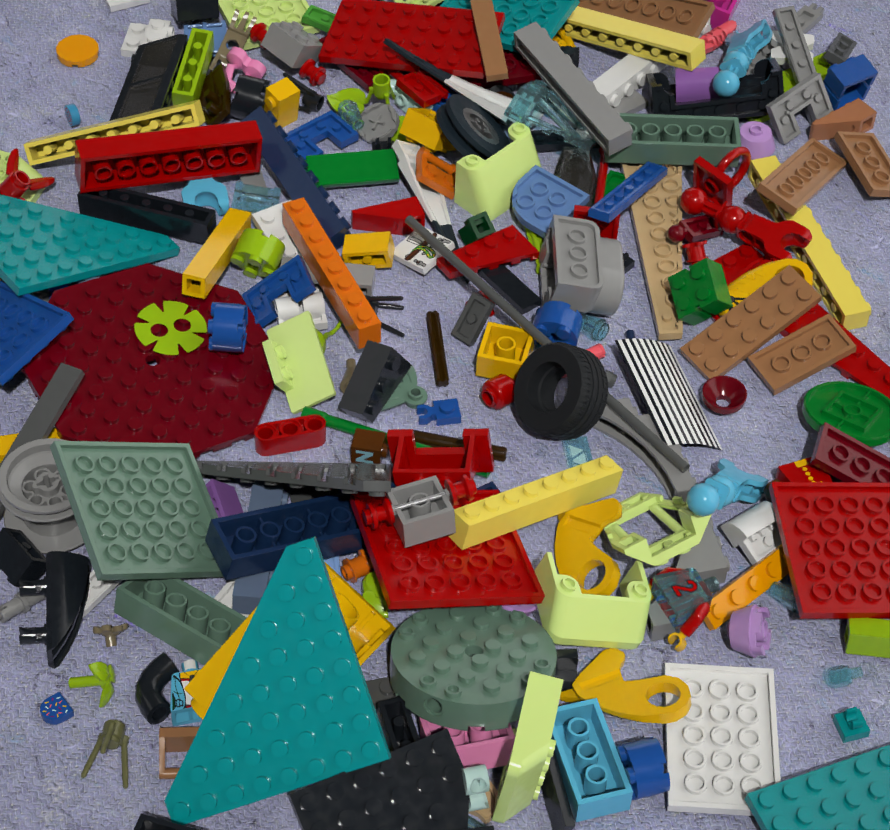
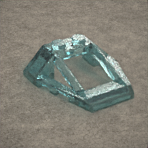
(536, 97)

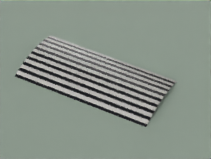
(666, 392)

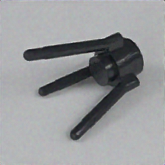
(310, 98)
(373, 301)

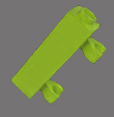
(867, 637)

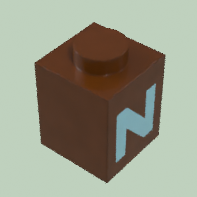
(369, 446)

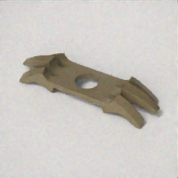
(233, 34)

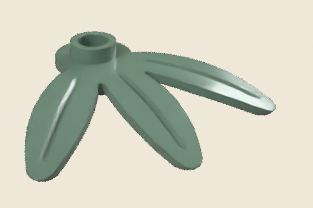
(407, 392)

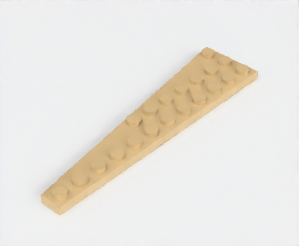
(659, 256)

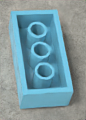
(589, 762)

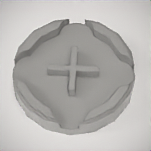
(379, 122)

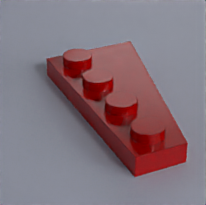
(489, 252)

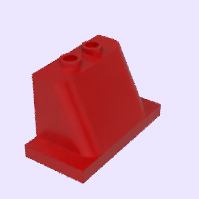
(445, 462)

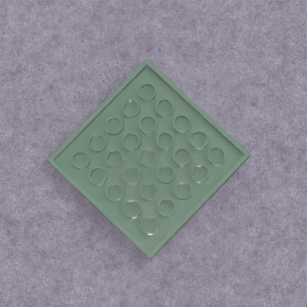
(139, 508)

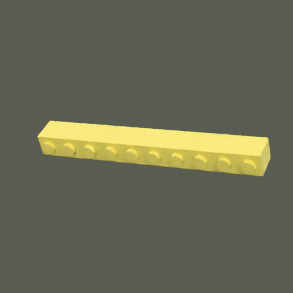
(829, 275)

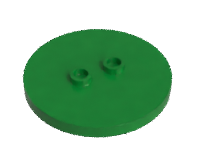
(851, 409)

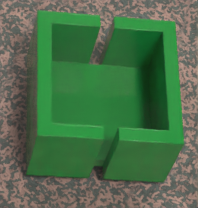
(700, 287)

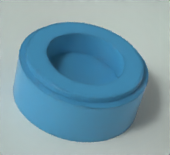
(72, 114)

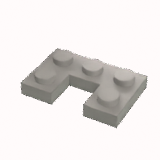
(809, 93)

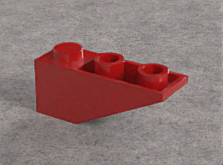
(388, 216)

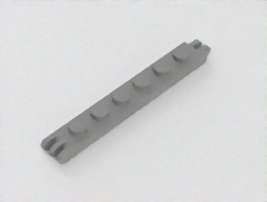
(808, 19)

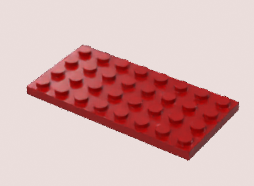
(433, 33)

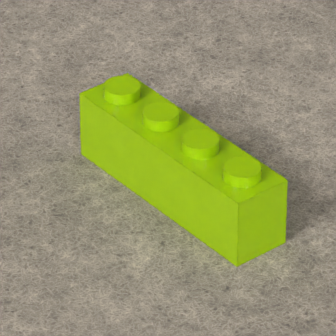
(193, 66)

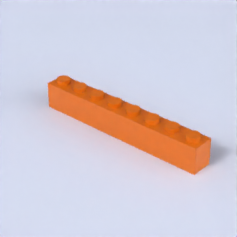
(331, 272)

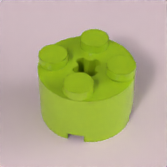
(257, 253)

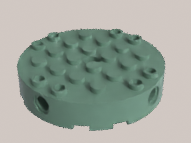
(468, 664)

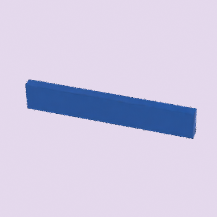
(627, 192)

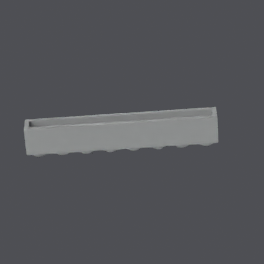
(573, 88)

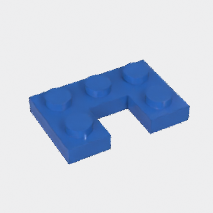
(324, 126)
(290, 276)

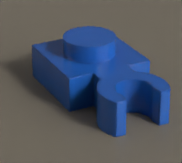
(442, 411)

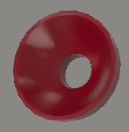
(726, 389)

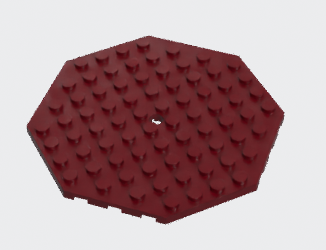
(182, 399)

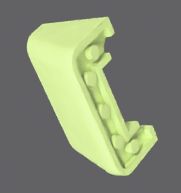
(490, 182)

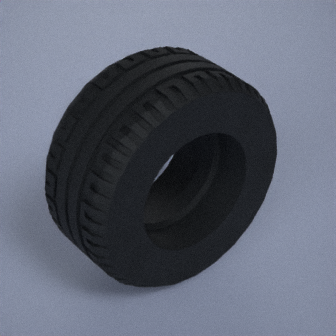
(584, 397)

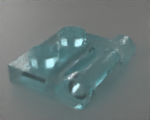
(254, 203)

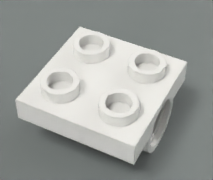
(314, 303)

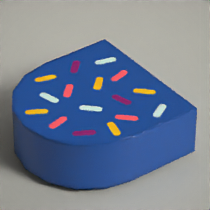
(55, 709)

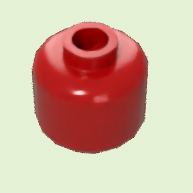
(498, 391)

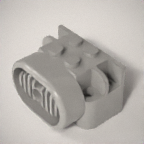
(581, 266)

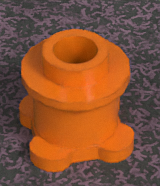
(356, 567)

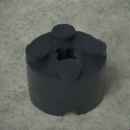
(248, 95)

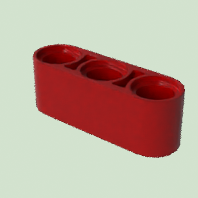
(290, 435)

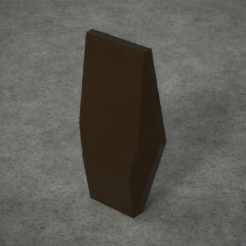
(216, 96)

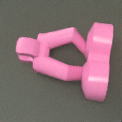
(240, 60)

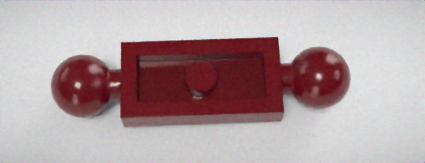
(694, 229)

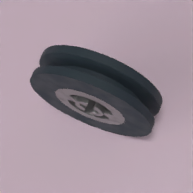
(470, 127)

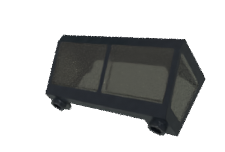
(151, 77)

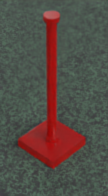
(607, 230)

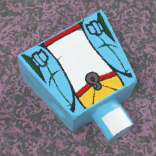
(180, 703)

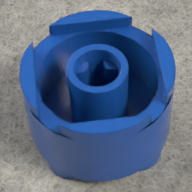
(558, 322)
(228, 327)
(644, 767)

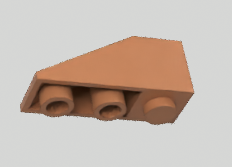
(852, 117)

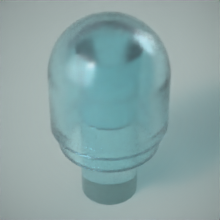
(842, 676)

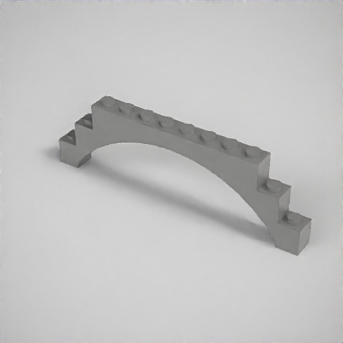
(705, 556)

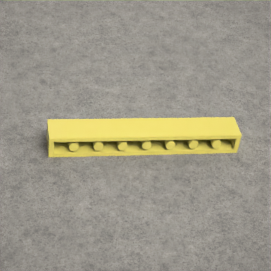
(635, 38)
(63, 144)
(535, 501)

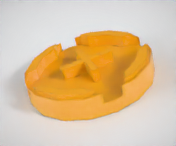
(77, 50)

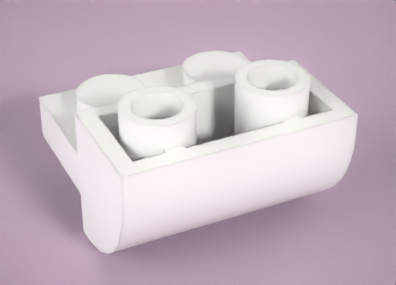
(754, 531)

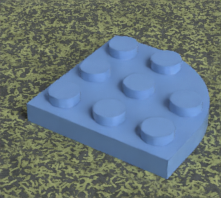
(541, 196)

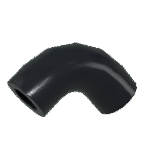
(150, 689)

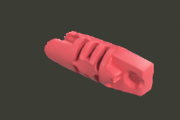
(717, 36)

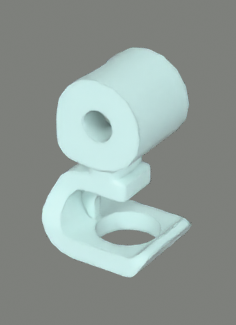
(476, 784)

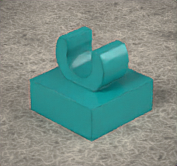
(851, 725)

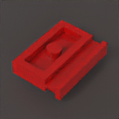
(422, 88)

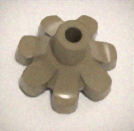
(110, 632)

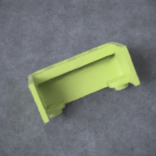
(593, 618)

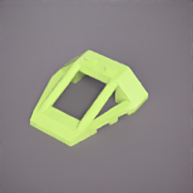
(658, 553)

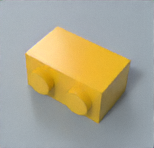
(283, 101)
(369, 249)

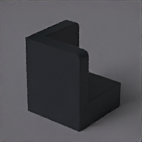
(566, 667)

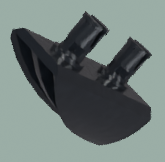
(65, 596)

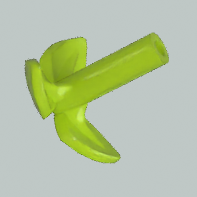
(102, 676)

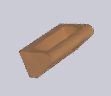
(173, 740)

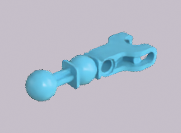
(739, 55)
(206, 193)
(725, 488)

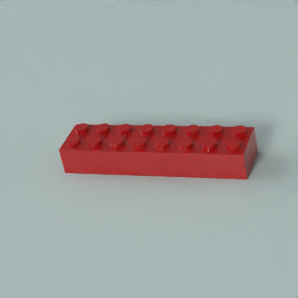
(167, 156)

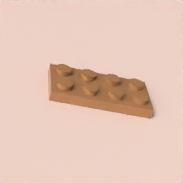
(867, 160)
(801, 354)

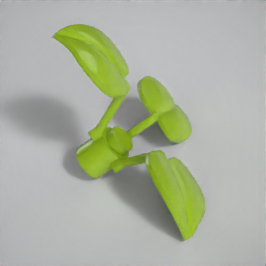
(381, 89)

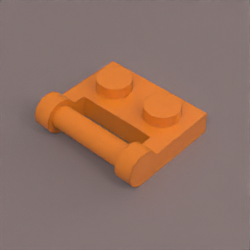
(434, 177)

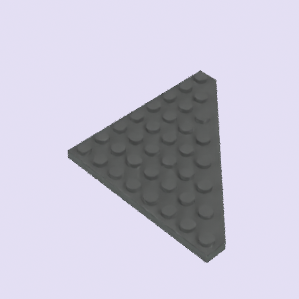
(324, 476)

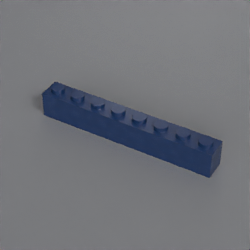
(295, 177)

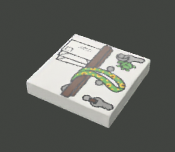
(418, 253)

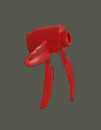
(18, 181)

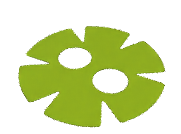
(169, 343)

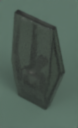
(577, 169)

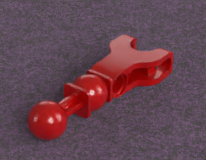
(750, 228)

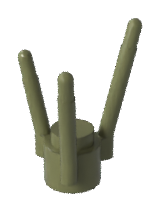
(111, 738)

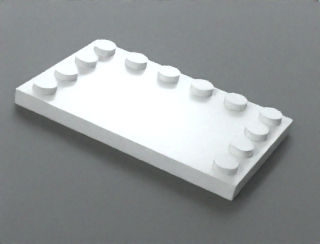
(724, 741)

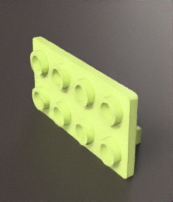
(298, 362)

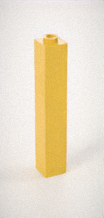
(215, 254)

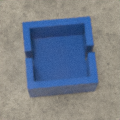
(849, 80)

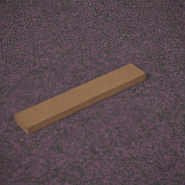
(489, 40)

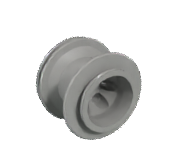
(37, 498)

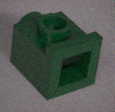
(476, 228)

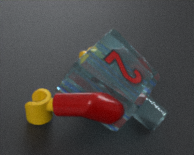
(683, 600)

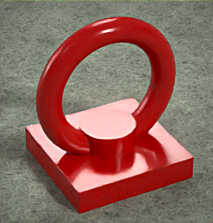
(714, 180)

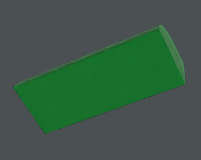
(354, 168)

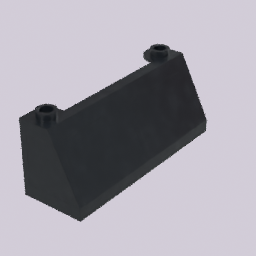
(750, 100)

